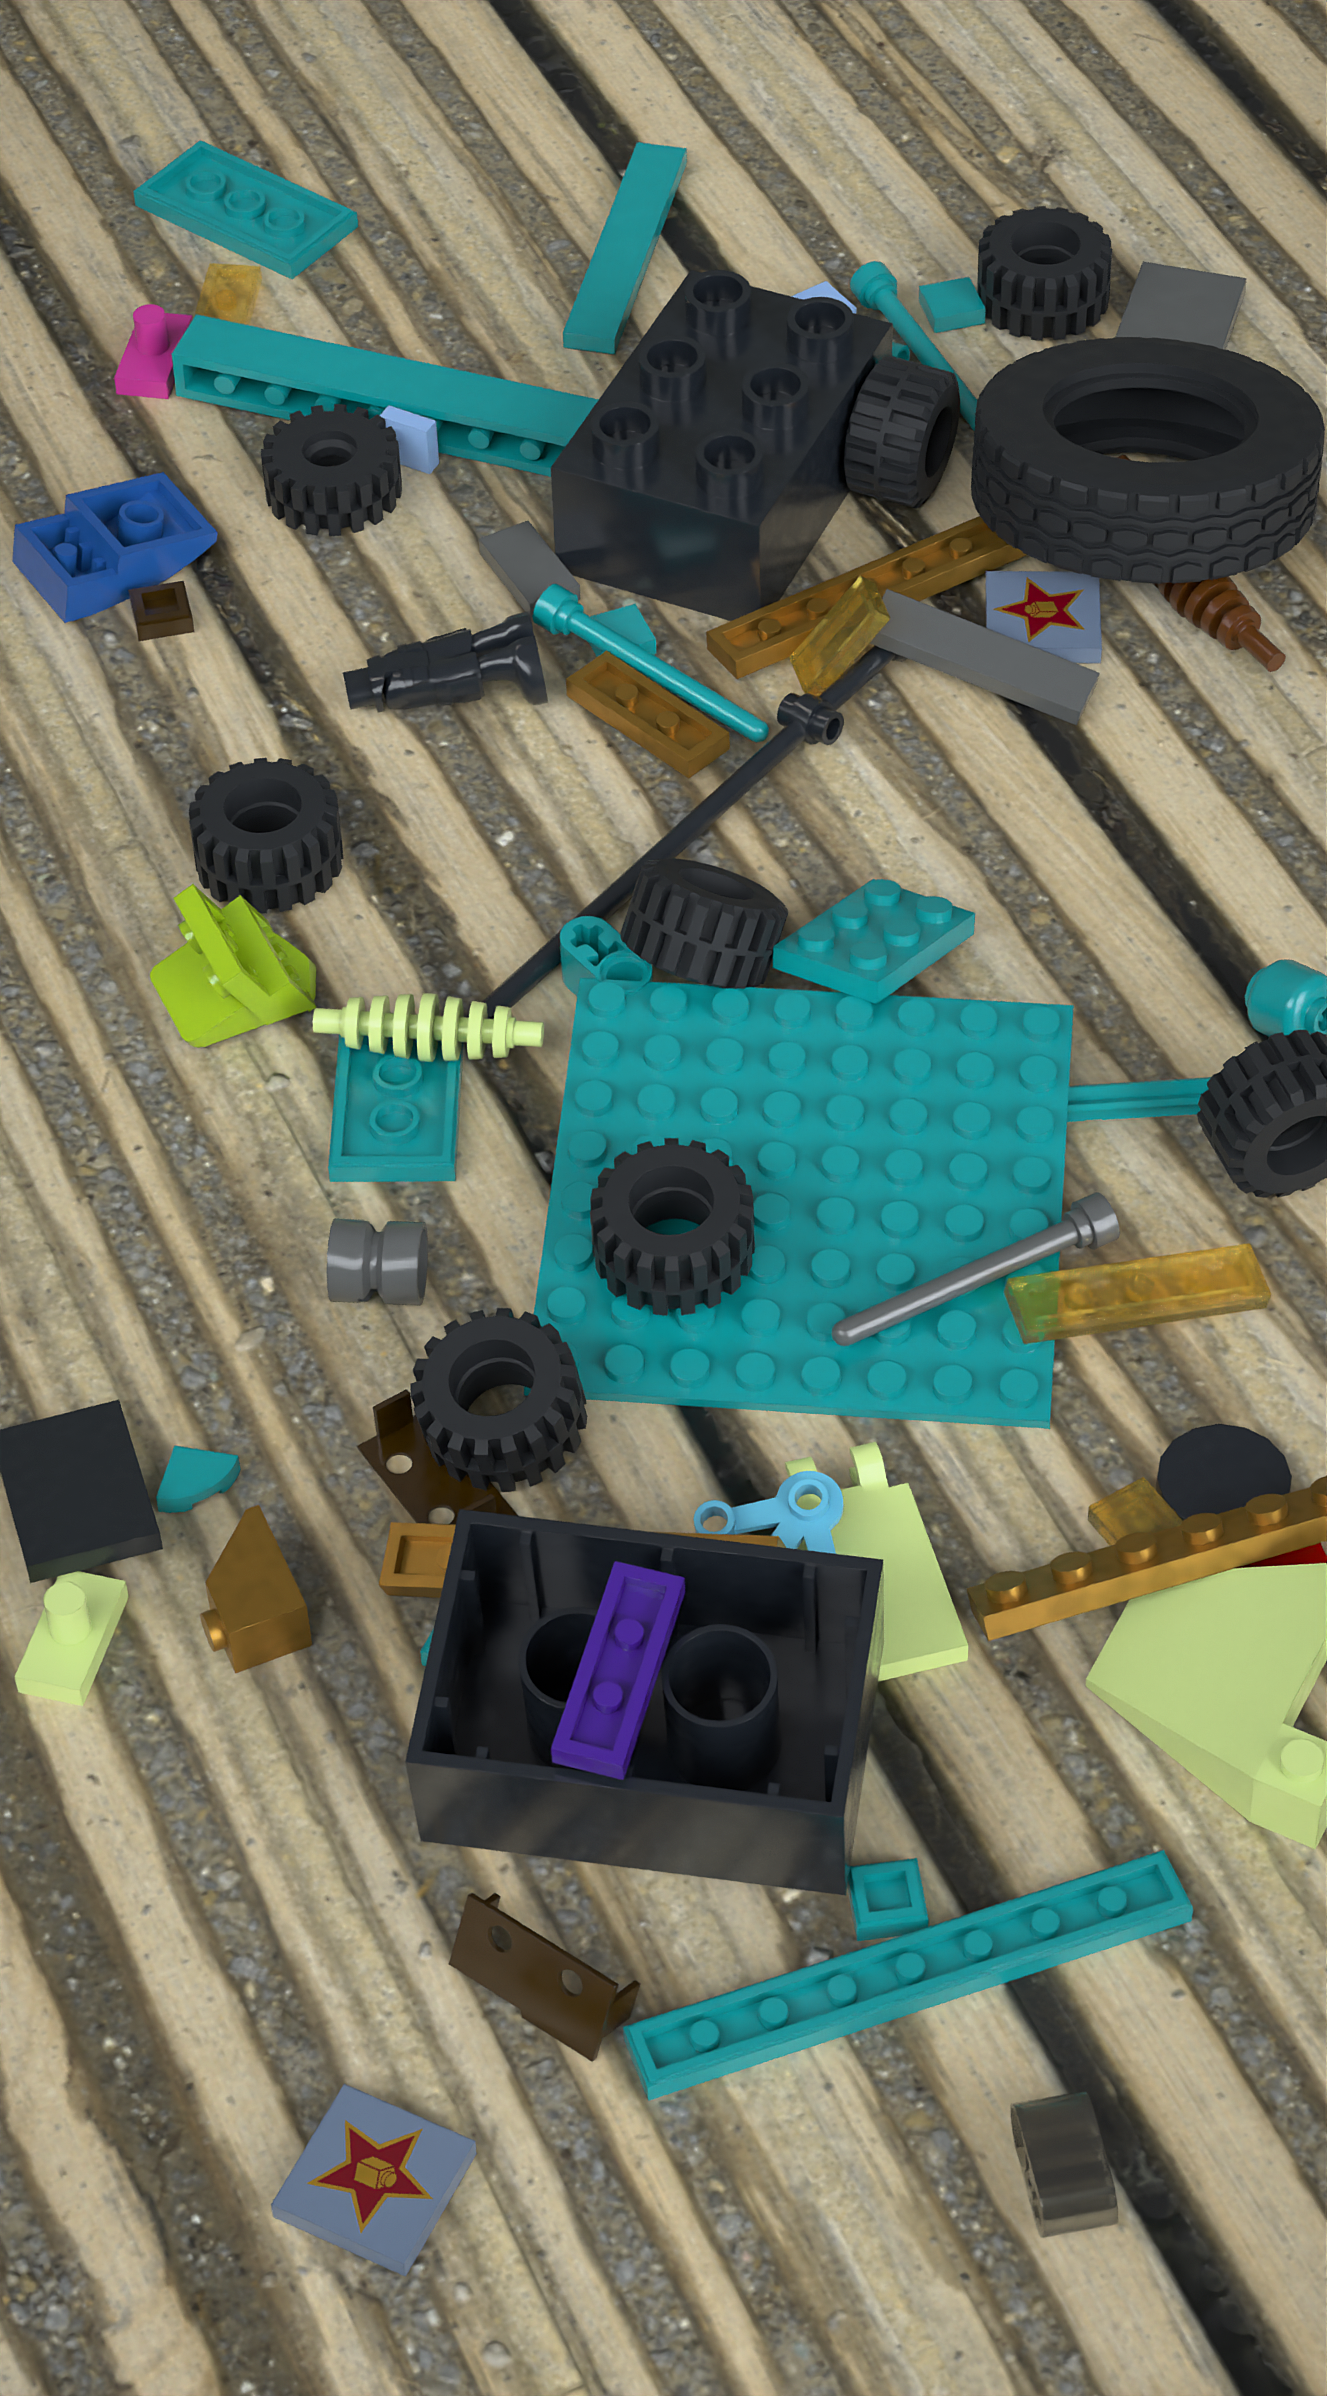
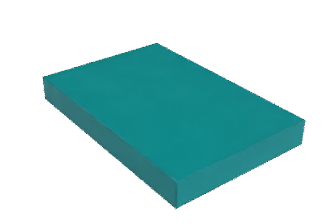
(394, 1116)

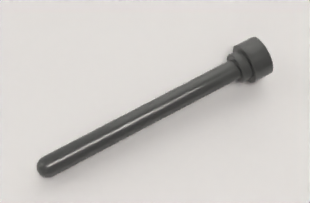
(1087, 1224)

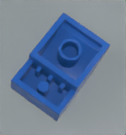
(110, 544)

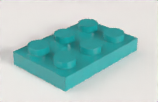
(874, 940)

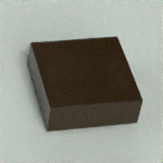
(161, 610)

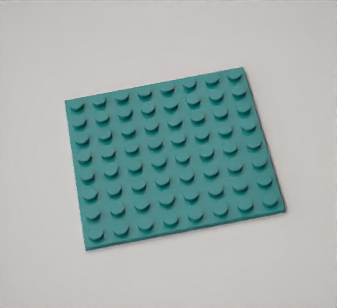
(874, 1163)

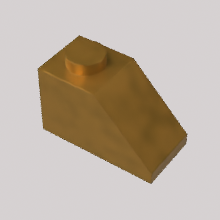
(254, 1598)

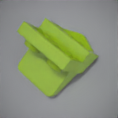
(230, 972)

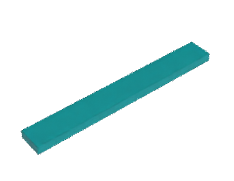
(906, 1974)

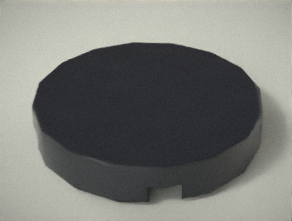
(1220, 1470)

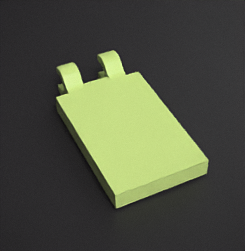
(886, 1525)

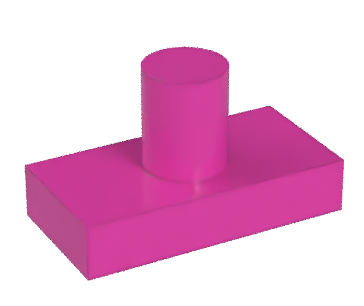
(147, 360)

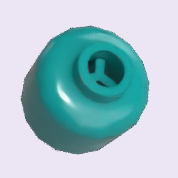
(1287, 999)

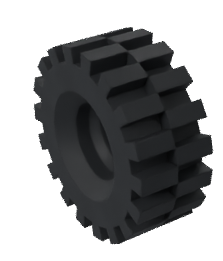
(331, 469)

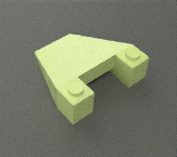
(1219, 1682)

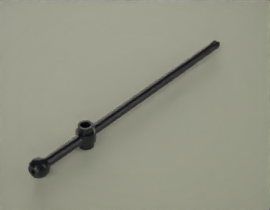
(803, 718)

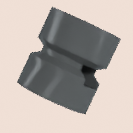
(379, 1262)

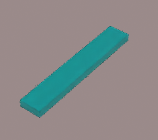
(625, 248)

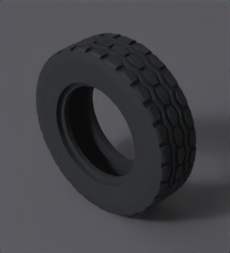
(1224, 512)

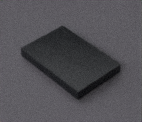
(76, 1491)

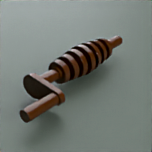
(1223, 615)

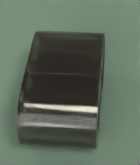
(1064, 2164)

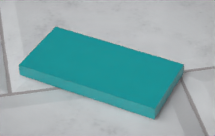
(246, 209)

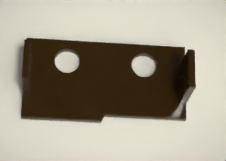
(425, 1483)
(533, 1982)

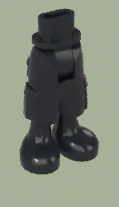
(451, 668)

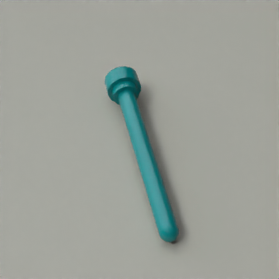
(877, 289)
(560, 612)

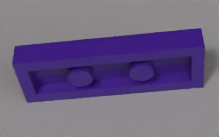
(618, 1670)

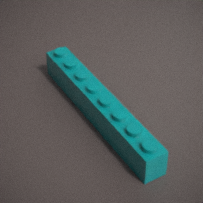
(287, 373)

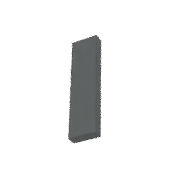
(985, 658)

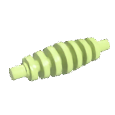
(428, 1027)

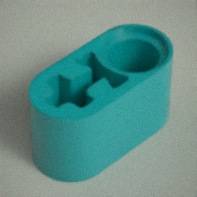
(596, 951)

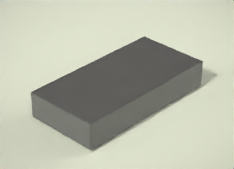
(525, 564)

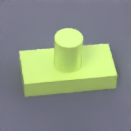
(71, 1637)

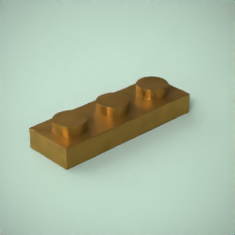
(648, 714)

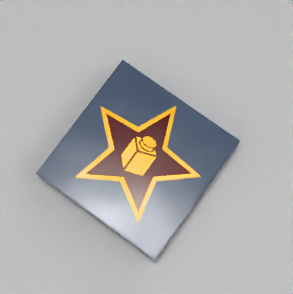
(1047, 611)
(374, 2179)

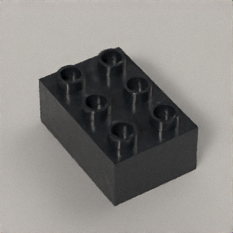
(716, 447)
(747, 1736)

